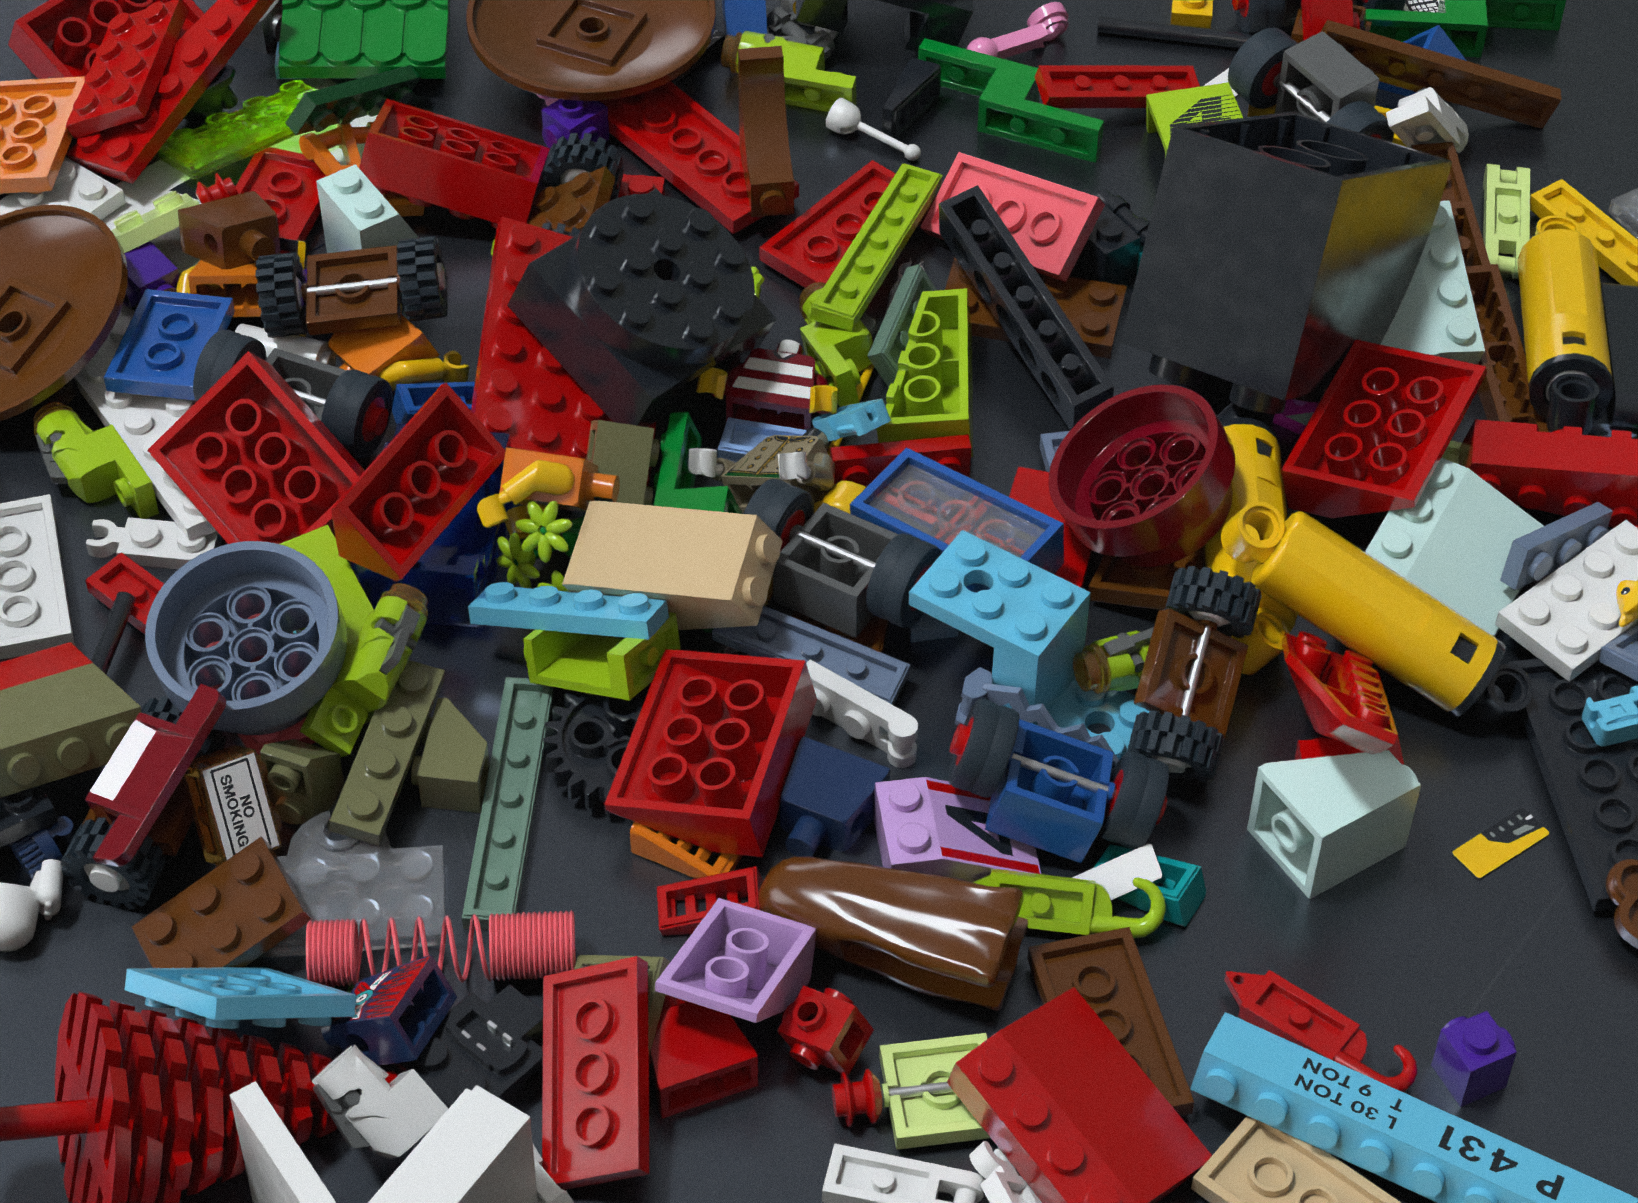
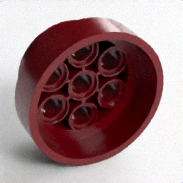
(1145, 475)

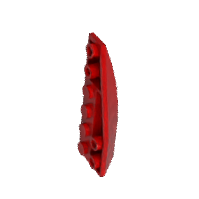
(1340, 693)

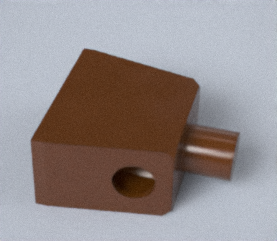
(230, 230)

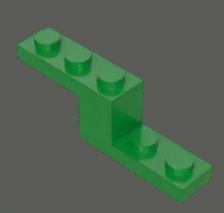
(1468, 20)
(1011, 101)
(673, 481)

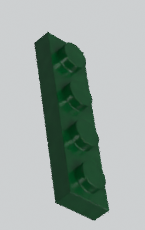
(352, 100)

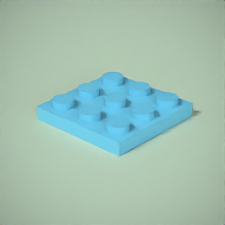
(238, 994)

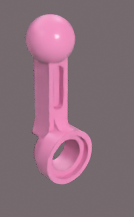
(1043, 25)

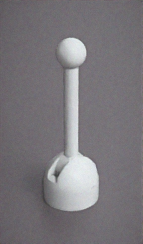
(846, 118)

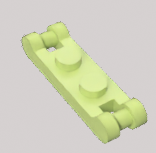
(1506, 215)

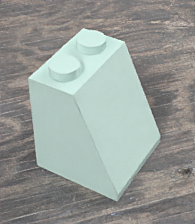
(358, 214)
(1332, 815)

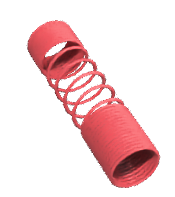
(518, 947)

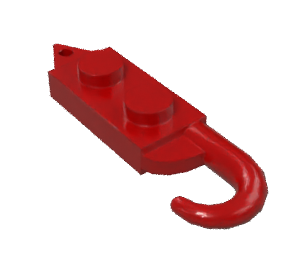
(1310, 1023)

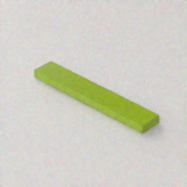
(876, 247)

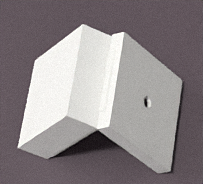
(469, 1156)

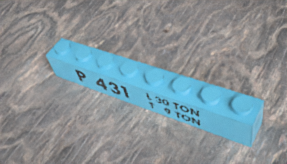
(1380, 1125)

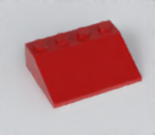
(65, 34)
(452, 164)
(1378, 431)
(256, 458)
(714, 748)
(1076, 1109)

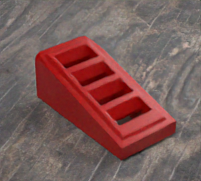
(727, 885)

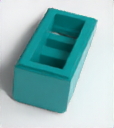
(1181, 887)

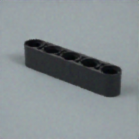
(1621, 322)

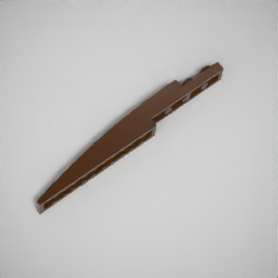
(1505, 386)

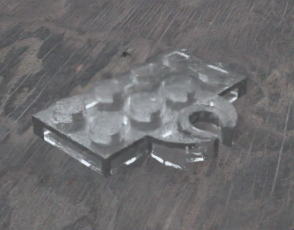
(364, 882)

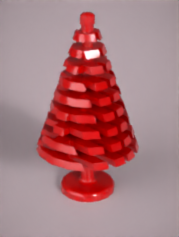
(150, 1101)

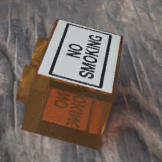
(231, 802)

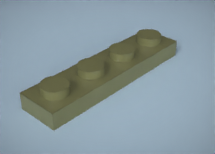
(387, 755)

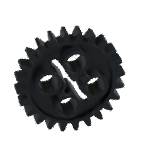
(589, 742)

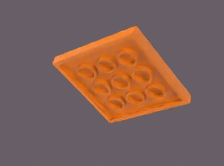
(34, 131)

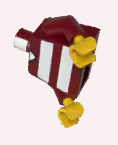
(773, 387)

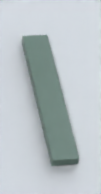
(509, 802)

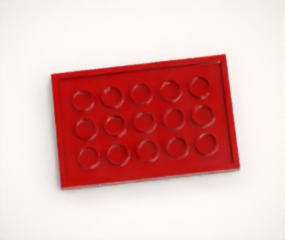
(517, 379)

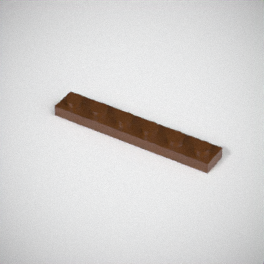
(1450, 77)

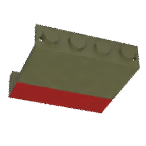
(57, 717)

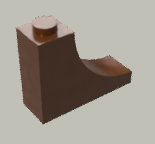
(764, 132)

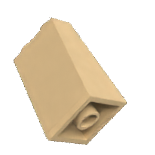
(701, 561)

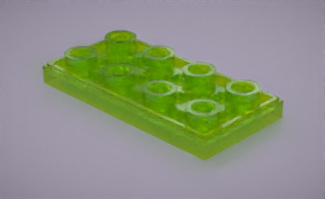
(234, 134)

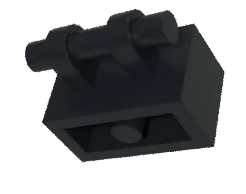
(1113, 243)

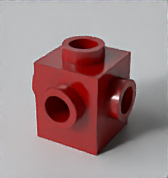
(825, 1030)

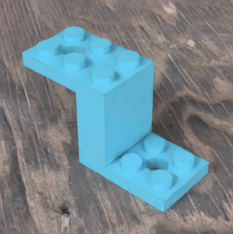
(1034, 629)

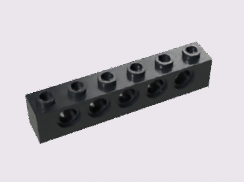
(1023, 305)

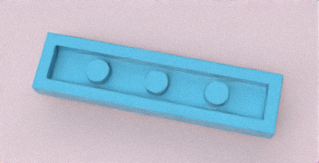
(569, 612)

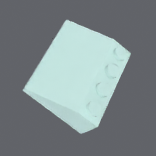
(1438, 305)
(1456, 543)

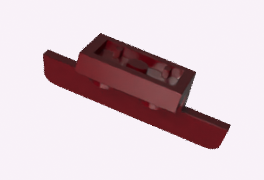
(147, 773)

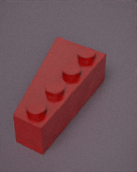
(1556, 468)

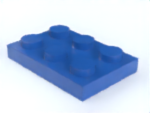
(166, 342)

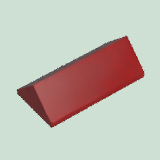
(415, 486)

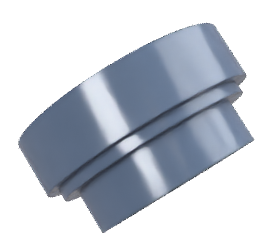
(212, 603)

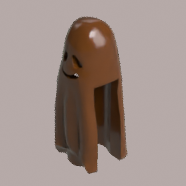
(905, 925)

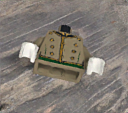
(790, 458)

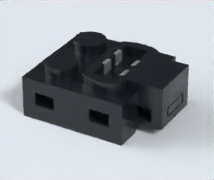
(485, 1047)

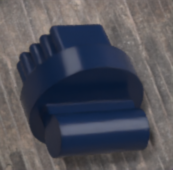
(43, 845)

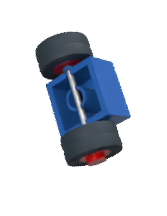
(1053, 786)

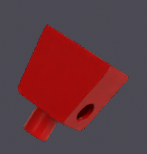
(698, 1057)

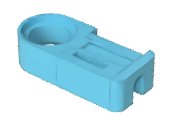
(853, 419)
(1612, 719)

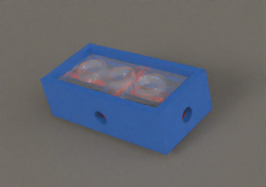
(938, 503)

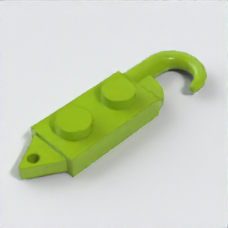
(1075, 904)

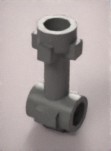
(785, 24)

